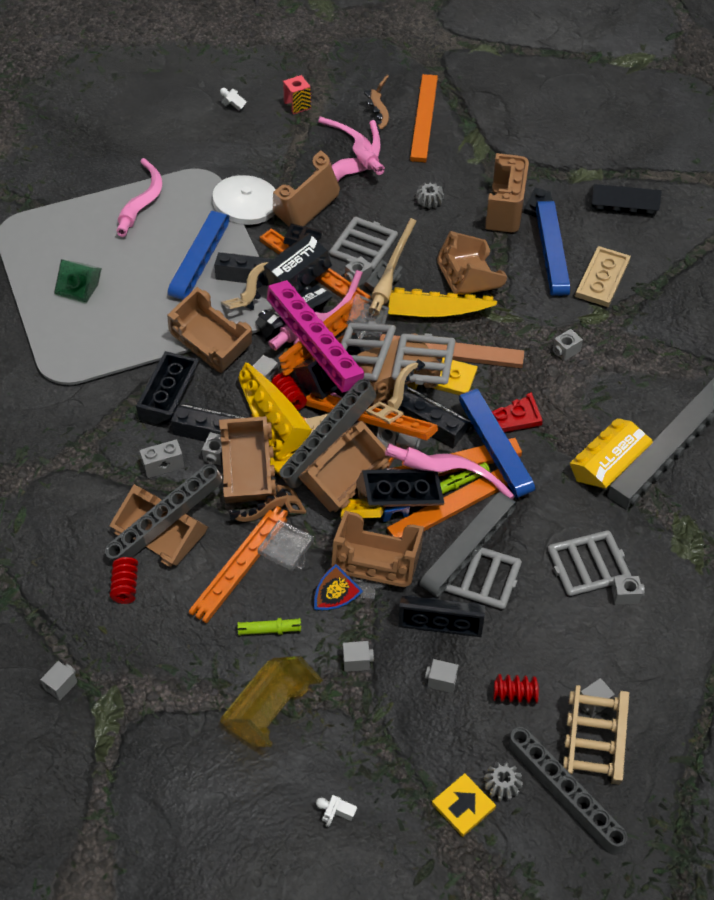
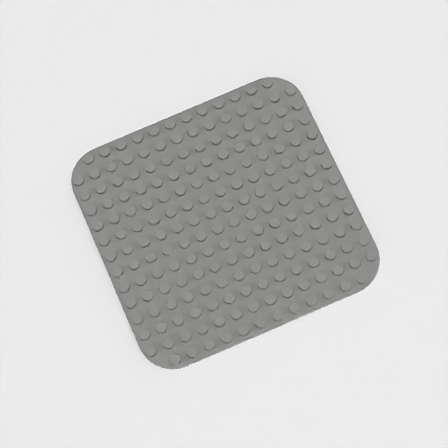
(128, 311)

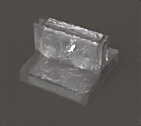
(360, 314)
(286, 545)

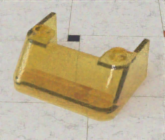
(266, 696)

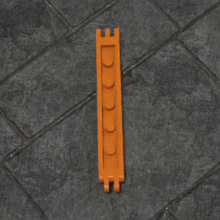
(299, 353)
(236, 567)

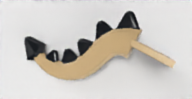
(251, 290)
(398, 394)

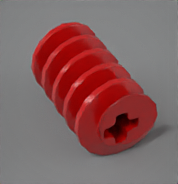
(289, 388)
(124, 580)
(516, 688)

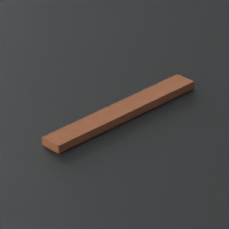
(480, 354)

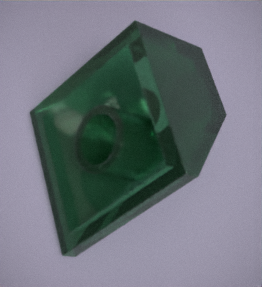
(77, 280)

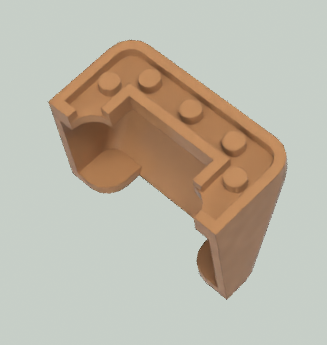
(309, 198)
(465, 266)
(173, 542)

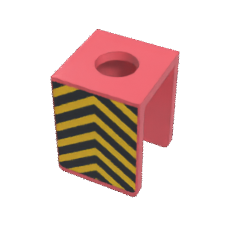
(298, 92)

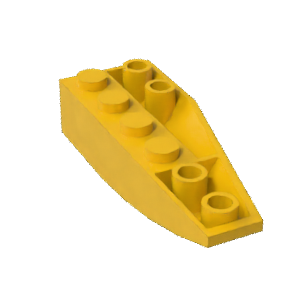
(435, 304)
(265, 399)

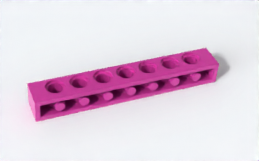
(314, 335)

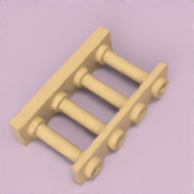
(617, 725)

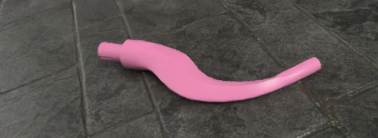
(361, 147)
(353, 165)
(130, 210)
(287, 334)
(442, 462)

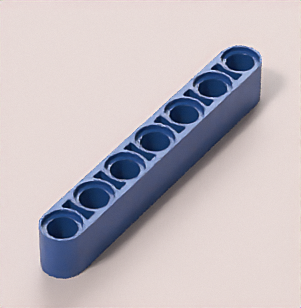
(552, 248)
(198, 255)
(497, 443)

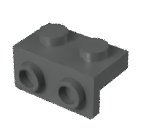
(377, 274)

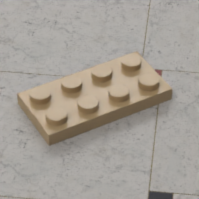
(603, 276)

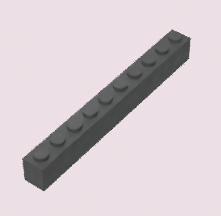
(664, 449)

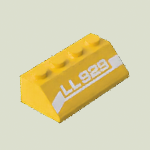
(610, 453)

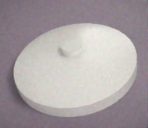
(244, 199)

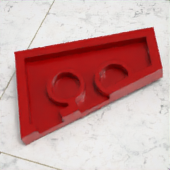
(519, 414)

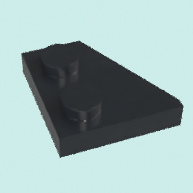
(536, 196)
(296, 232)

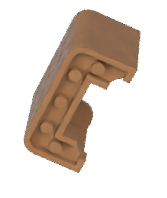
(509, 185)
(208, 331)
(385, 382)
(247, 459)
(336, 470)
(374, 554)

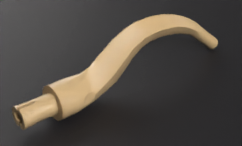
(383, 289)

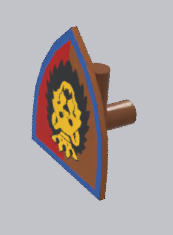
(335, 589)

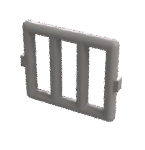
(349, 230)
(427, 338)
(384, 345)
(590, 541)
(483, 596)

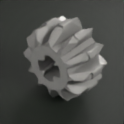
(429, 195)
(498, 775)

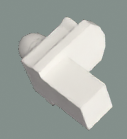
(232, 98)
(337, 807)

